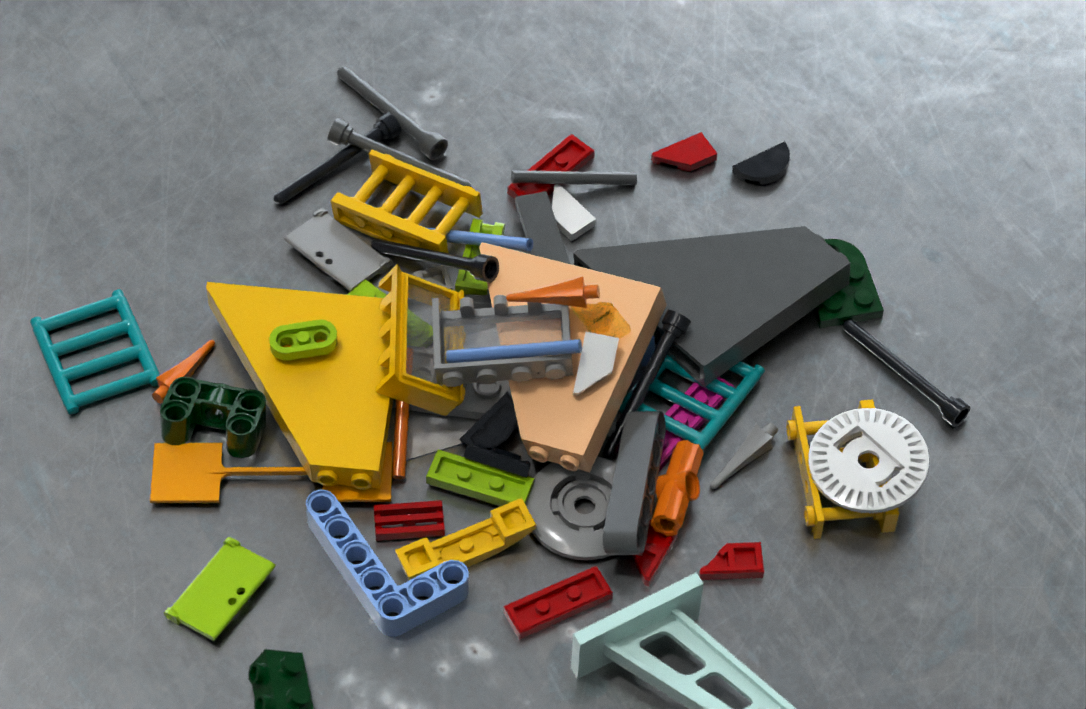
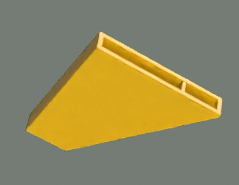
(318, 401)

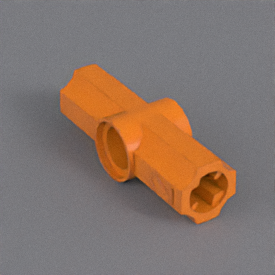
(677, 488)

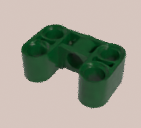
(216, 406)

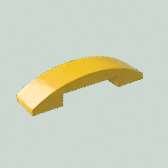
(471, 544)

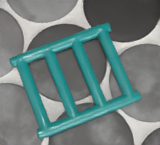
(63, 376)
(716, 418)

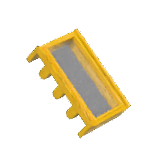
(411, 342)

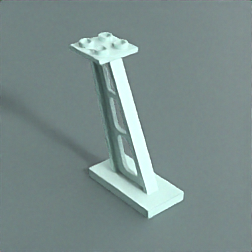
(669, 614)

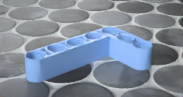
(372, 572)

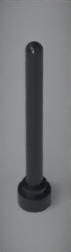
(385, 128)
(481, 267)
(673, 326)
(953, 409)

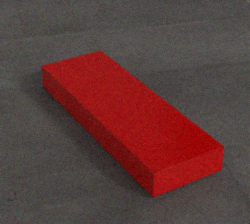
(566, 156)
(557, 602)

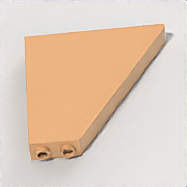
(549, 416)

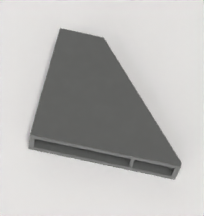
(730, 287)

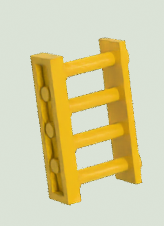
(384, 225)
(813, 512)

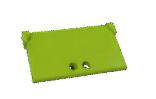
(214, 594)

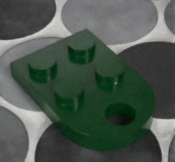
(855, 301)

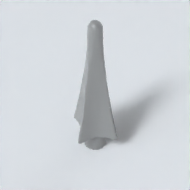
(754, 445)

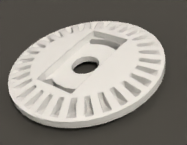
(884, 435)

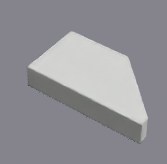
(570, 215)
(595, 360)

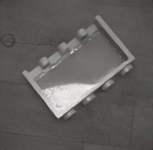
(499, 327)

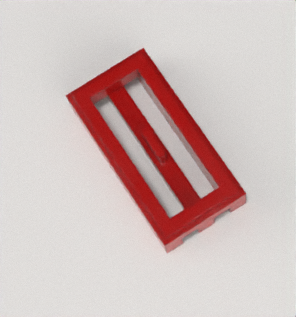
(408, 515)

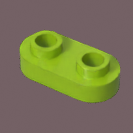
(303, 339)

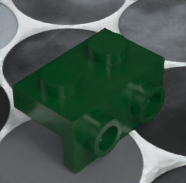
(280, 681)

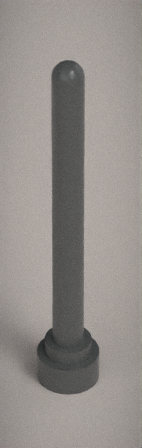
(343, 134)
(431, 144)

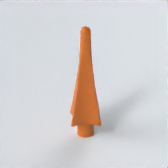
(567, 293)
(183, 369)

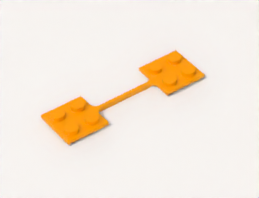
(196, 470)

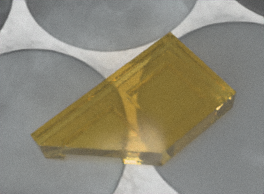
(602, 319)

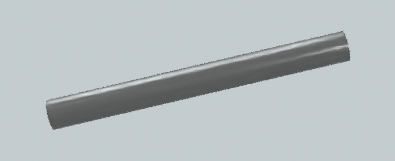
(574, 177)

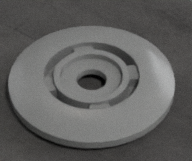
(558, 522)

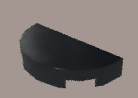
(765, 166)
(494, 425)
(499, 459)

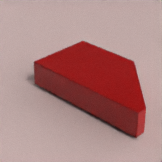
(687, 153)
(655, 552)
(735, 562)

